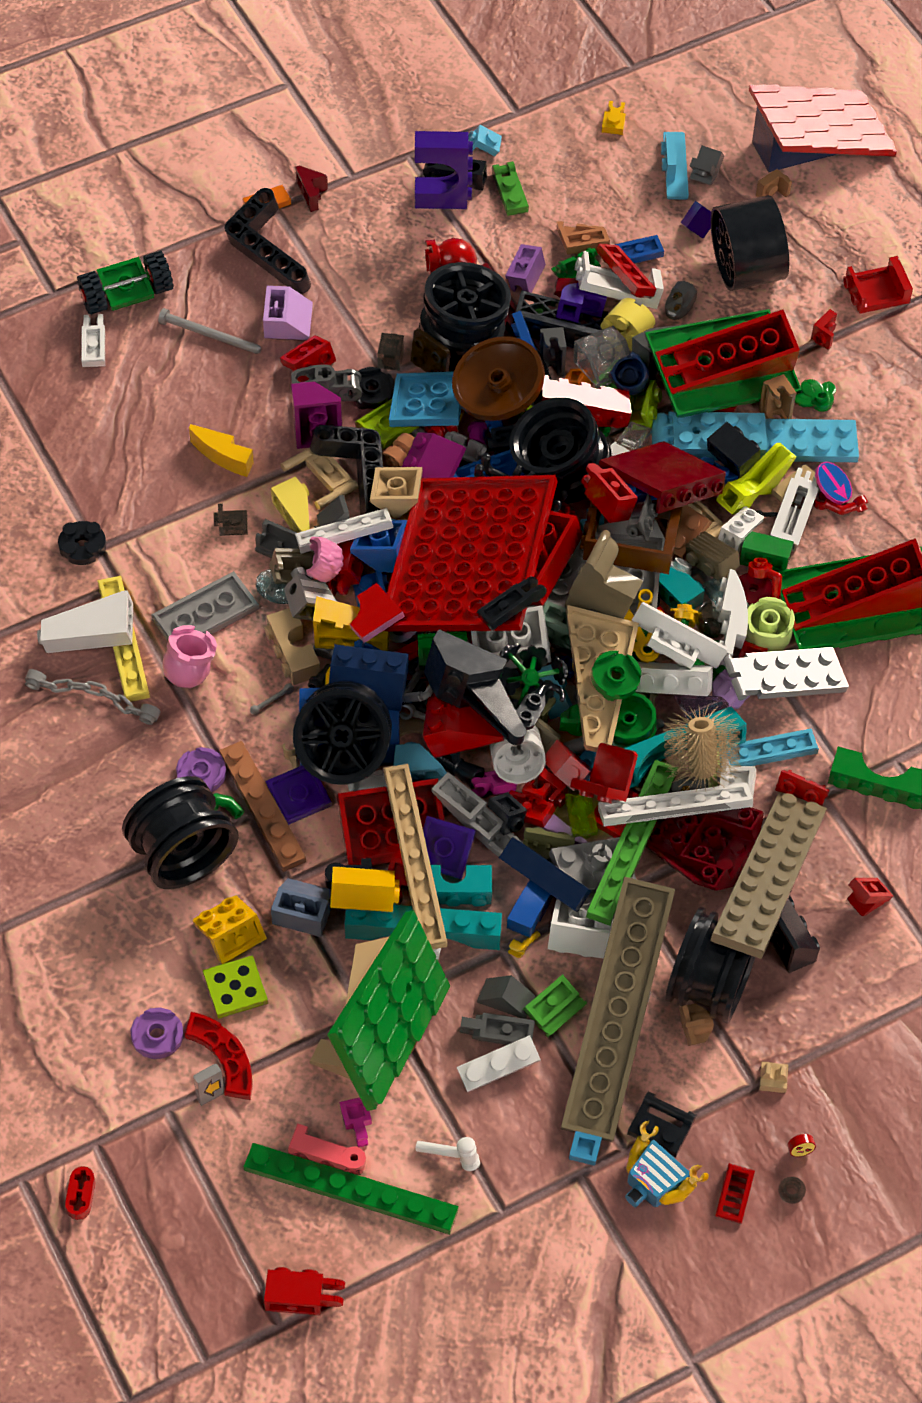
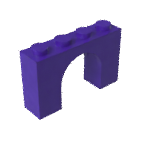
(446, 149)

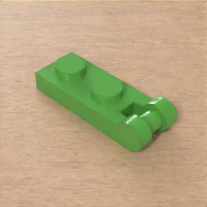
(510, 189)

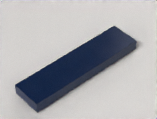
(545, 874)

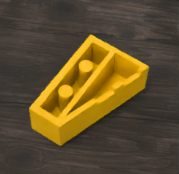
(333, 627)

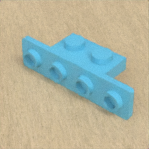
(675, 165)

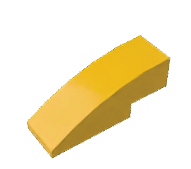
(222, 450)

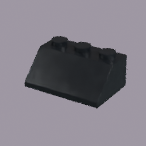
(793, 940)

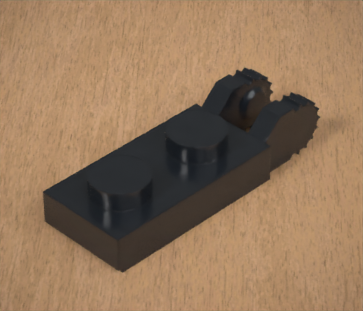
(511, 602)

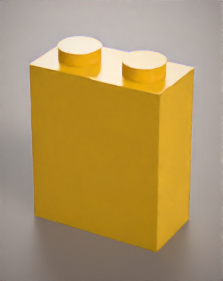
(364, 889)

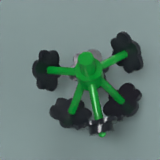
(534, 659)

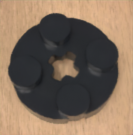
(374, 398)
(82, 531)

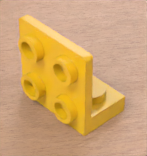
(231, 928)

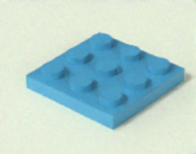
(424, 400)

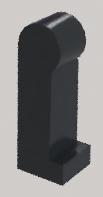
(479, 172)

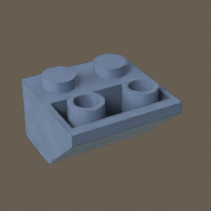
(301, 907)

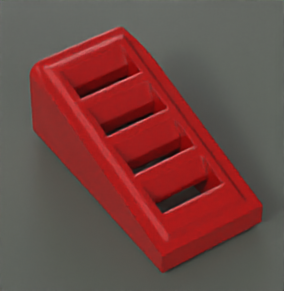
(741, 1172)

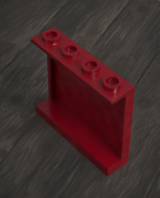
(667, 474)

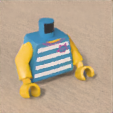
(657, 1174)

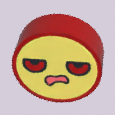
(801, 1145)

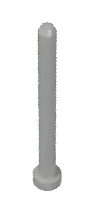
(165, 317)

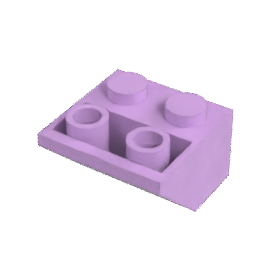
(286, 314)

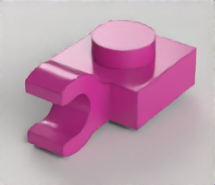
(492, 783)
(356, 1117)

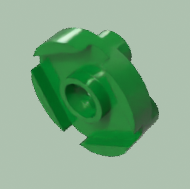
(619, 663)

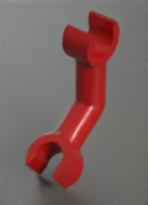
(858, 505)

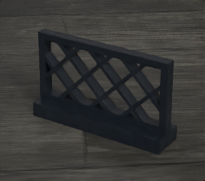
(547, 319)

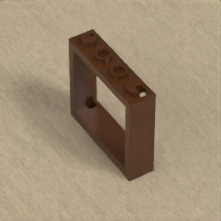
(636, 556)

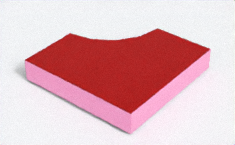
(375, 613)

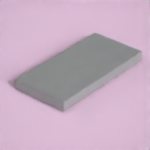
(208, 607)

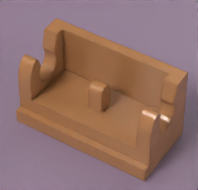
(777, 398)

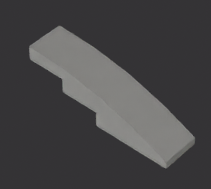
(472, 813)

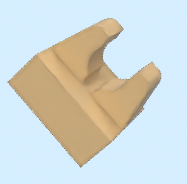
(773, 1077)

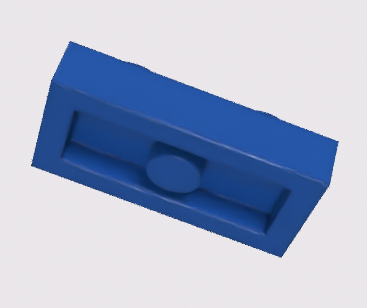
(643, 249)

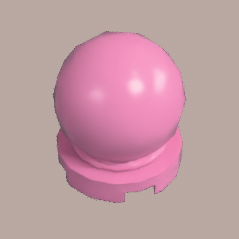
(188, 656)

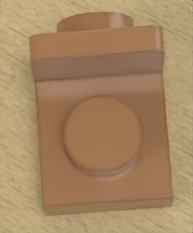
(772, 183)

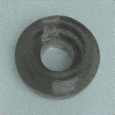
(795, 1183)

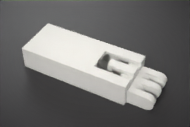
(790, 520)

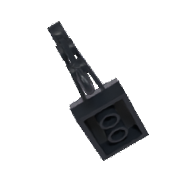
(472, 678)

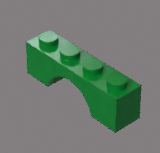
(852, 773)

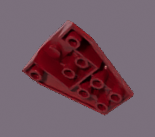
(708, 846)

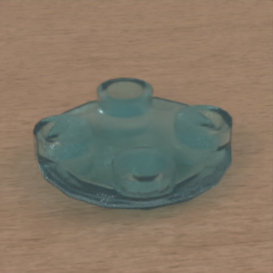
(269, 590)

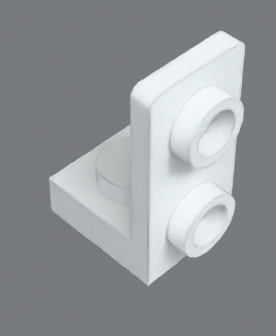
(739, 526)

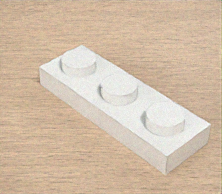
(498, 1063)

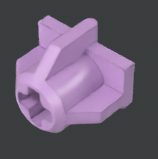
(723, 687)

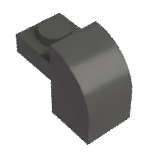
(706, 165)

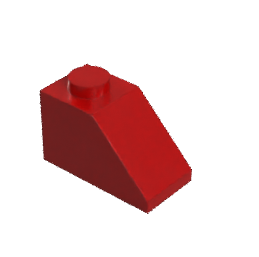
(566, 764)

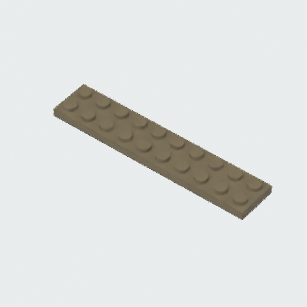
(769, 875)
(618, 1009)

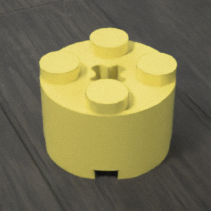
(629, 319)

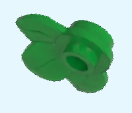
(816, 395)

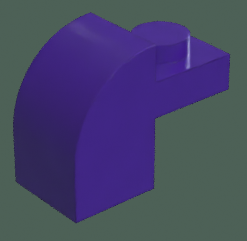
(577, 301)

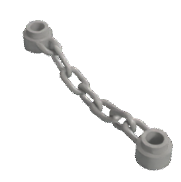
(147, 712)

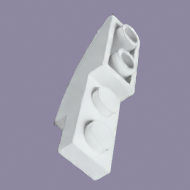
(732, 612)

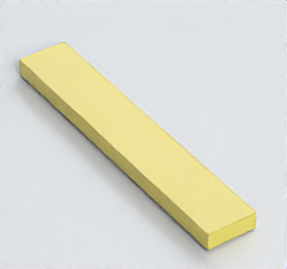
(126, 656)

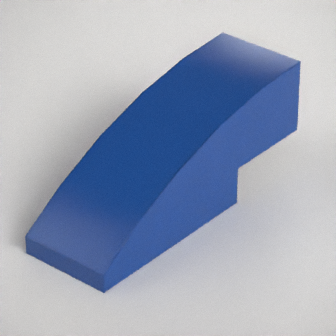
(529, 909)

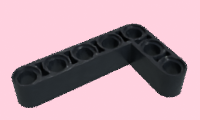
(247, 233)
(356, 444)

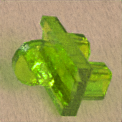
(581, 816)

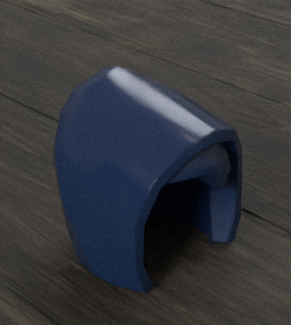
(630, 374)

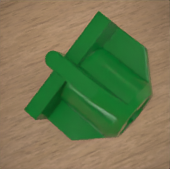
(571, 721)

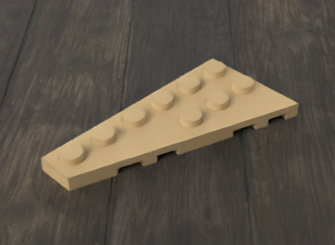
(590, 637)

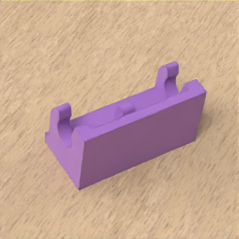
(526, 268)

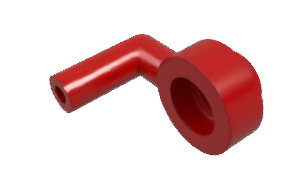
(762, 569)

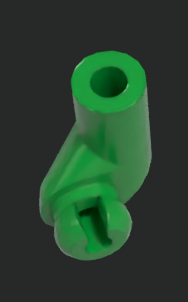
(229, 804)

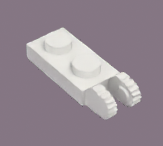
(93, 342)

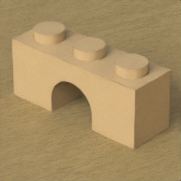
(298, 662)

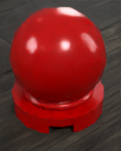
(448, 252)

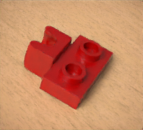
(536, 802)

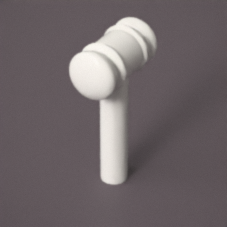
(464, 1150)

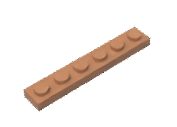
(262, 806)

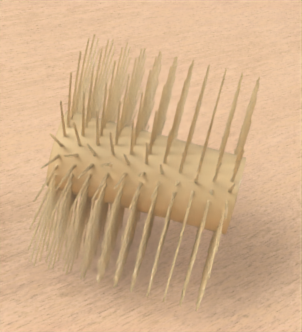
(702, 748)

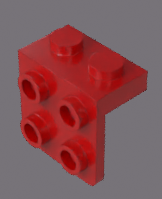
(610, 774)

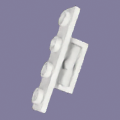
(678, 639)

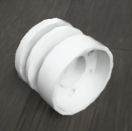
(519, 762)

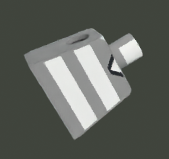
(302, 594)

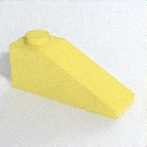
(292, 503)

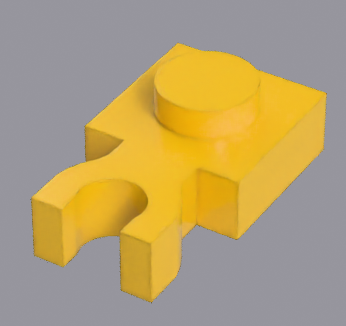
(614, 119)

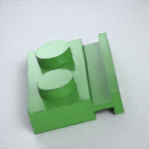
(555, 1005)

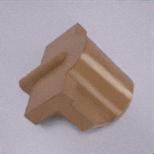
(696, 1023)

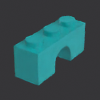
(473, 889)

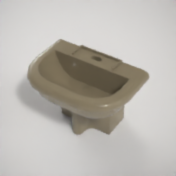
(602, 584)

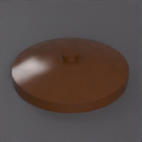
(498, 378)

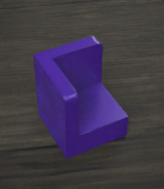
(698, 219)

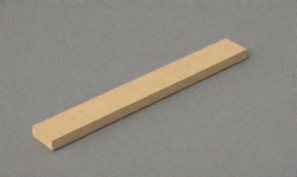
(414, 853)

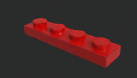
(626, 270)

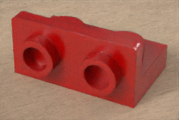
(309, 353)

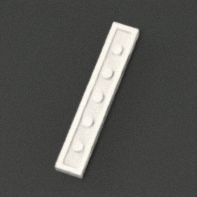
(675, 804)

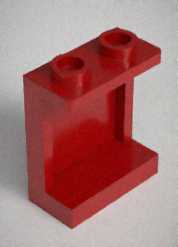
(879, 287)

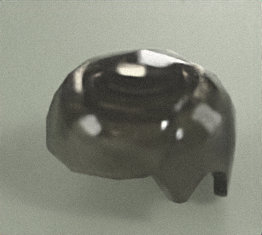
(707, 621)

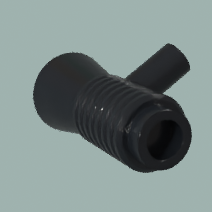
(458, 767)

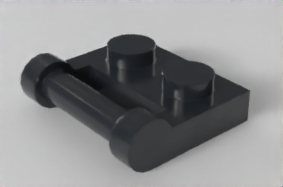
(669, 1135)

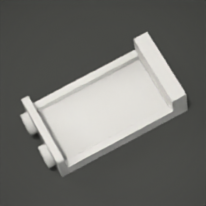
(608, 284)

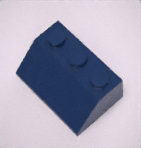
(376, 669)

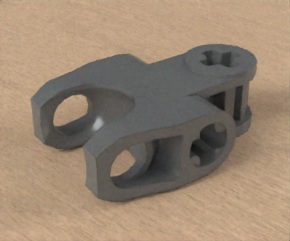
(332, 380)

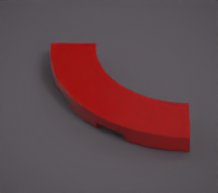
(227, 1050)

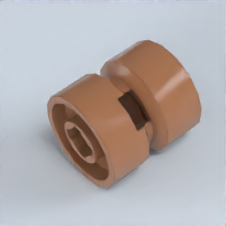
(396, 454)

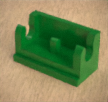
(772, 548)

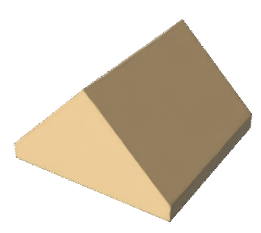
(396, 489)

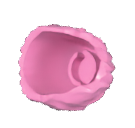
(326, 560)

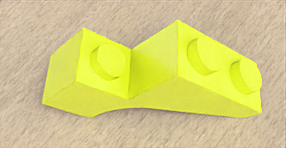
(758, 480)

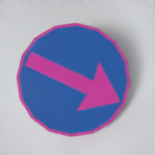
(833, 482)

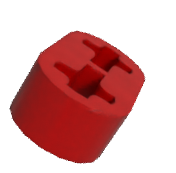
(74, 1192)

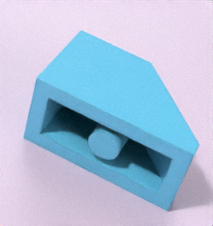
(420, 761)

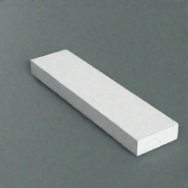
(347, 529)

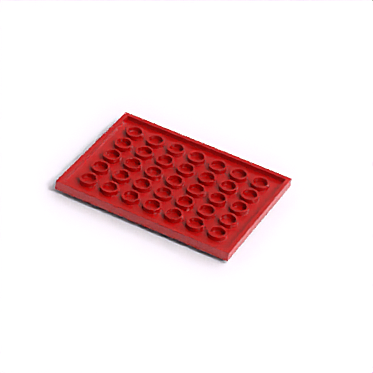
(467, 547)

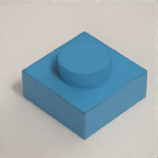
(585, 1148)

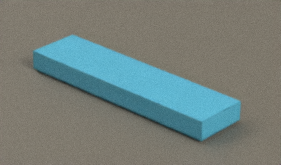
(775, 748)

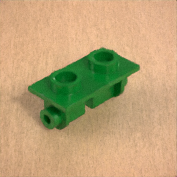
(566, 268)

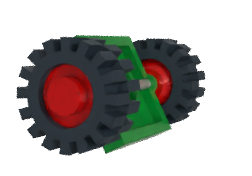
(125, 283)

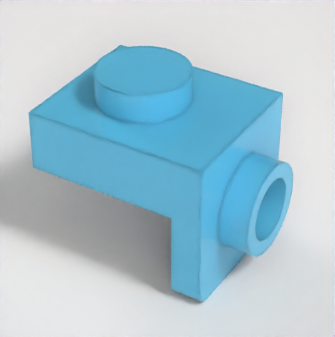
(485, 140)

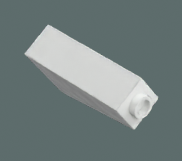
(90, 626)

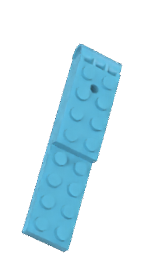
(806, 438)

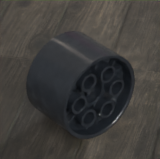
(750, 242)

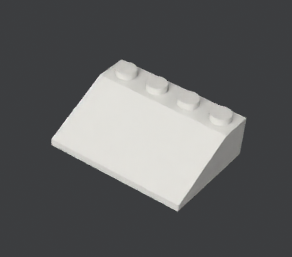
(577, 934)

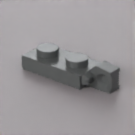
(497, 1028)

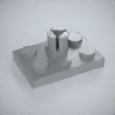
(585, 861)

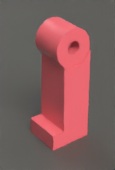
(325, 1152)

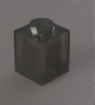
(390, 351)

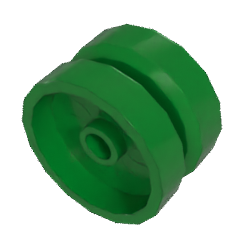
(635, 721)

